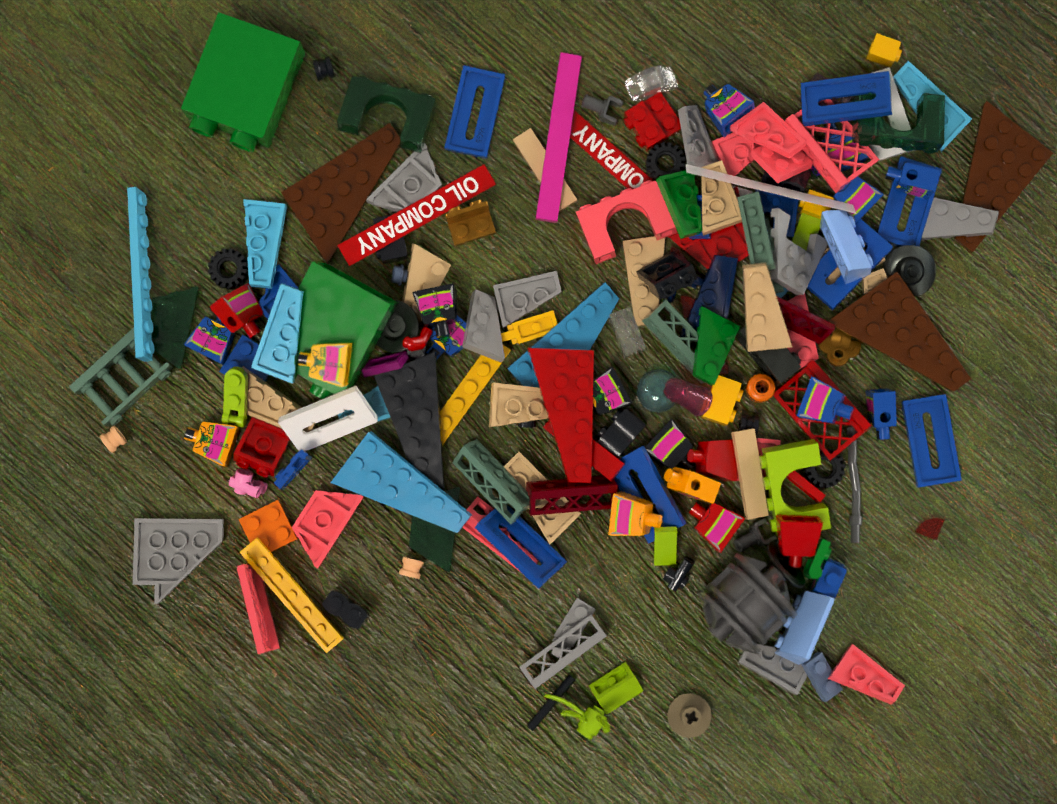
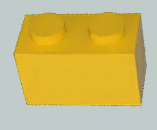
(724, 396)

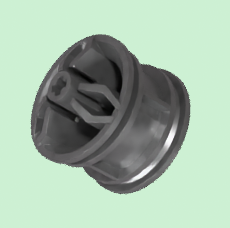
(746, 604)

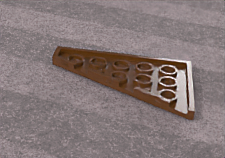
(1000, 166)
(337, 191)
(897, 326)

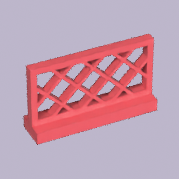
(821, 161)
(258, 609)

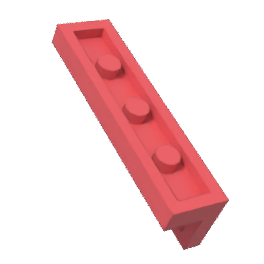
(476, 517)

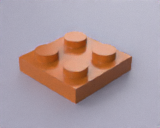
(270, 526)

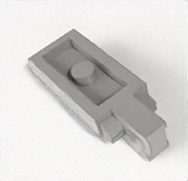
(576, 614)

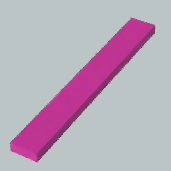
(558, 137)

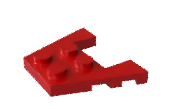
(724, 242)

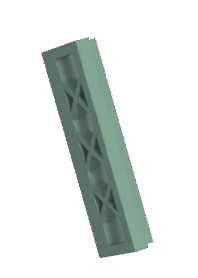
(669, 338)
(494, 477)

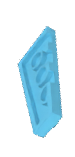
(914, 84)

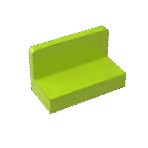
(616, 688)

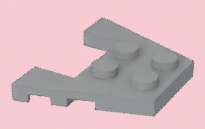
(792, 263)

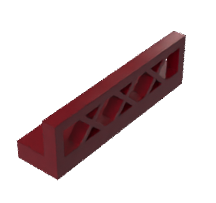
(804, 322)
(561, 488)

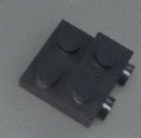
(667, 275)

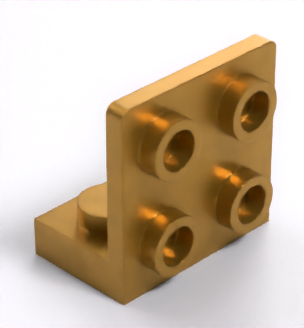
(470, 222)

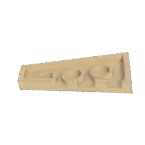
(762, 311)
(267, 402)
(550, 524)

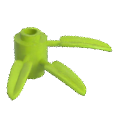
(590, 721)

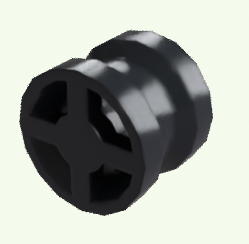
(323, 68)
(748, 422)

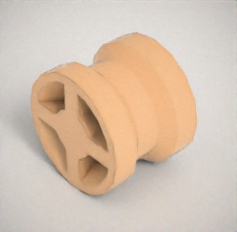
(113, 439)
(411, 567)

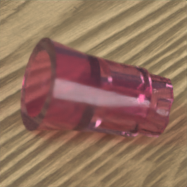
(689, 396)

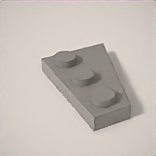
(525, 295)
(775, 668)

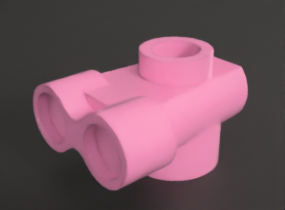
(244, 484)

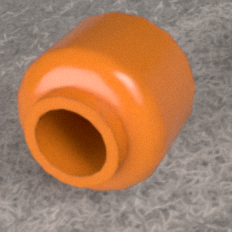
(764, 382)

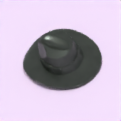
(914, 266)
(400, 325)
(780, 562)

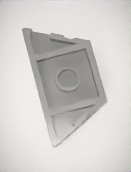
(408, 183)

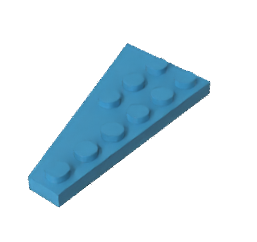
(573, 332)
(390, 479)

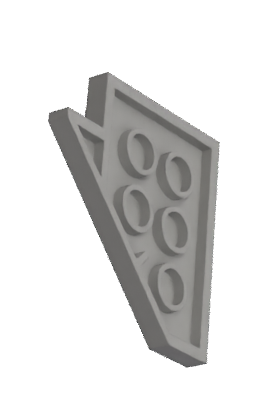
(172, 550)

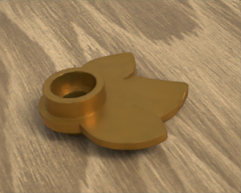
(842, 344)

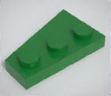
(681, 200)
(713, 345)

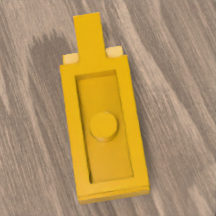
(530, 328)

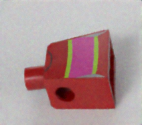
(239, 310)
(716, 524)

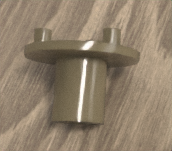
(689, 715)

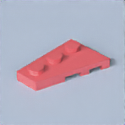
(769, 130)
(734, 152)
(802, 346)
(866, 676)

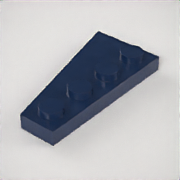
(715, 290)

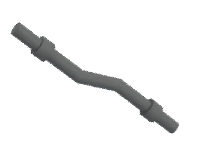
(855, 519)

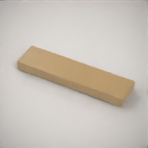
(534, 155)
(750, 473)

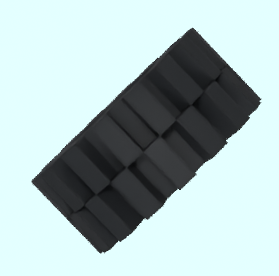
(661, 150)
(215, 269)
(832, 480)

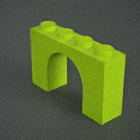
(780, 462)

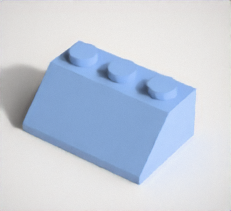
(845, 245)
(804, 630)

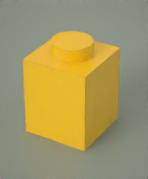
(884, 50)
(814, 209)

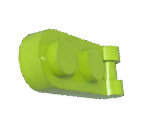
(235, 397)

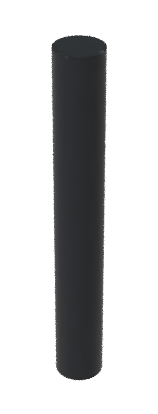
(550, 703)

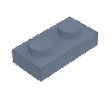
(818, 673)

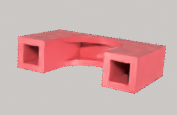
(645, 199)

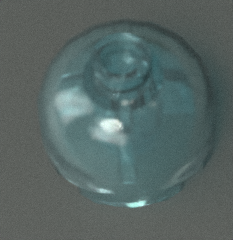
(651, 389)

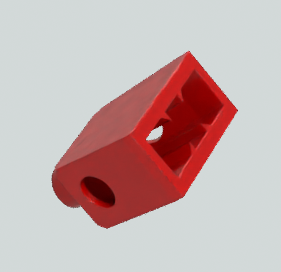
(715, 459)
(798, 536)

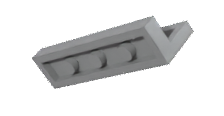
(567, 659)

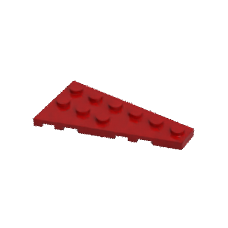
(567, 394)

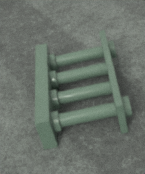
(758, 233)
(100, 370)

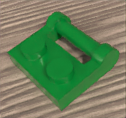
(812, 566)

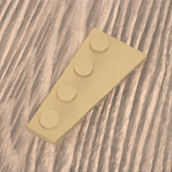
(637, 255)
(515, 404)

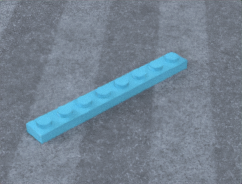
(140, 278)

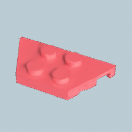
(324, 521)

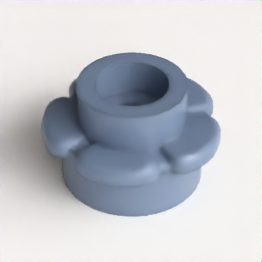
(399, 274)

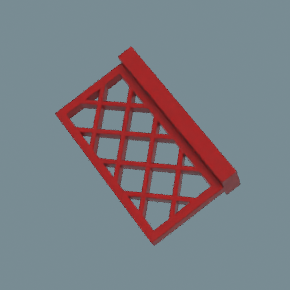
(857, 420)

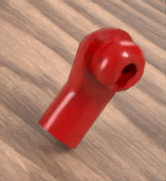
(418, 342)

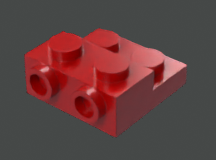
(652, 121)
(261, 448)

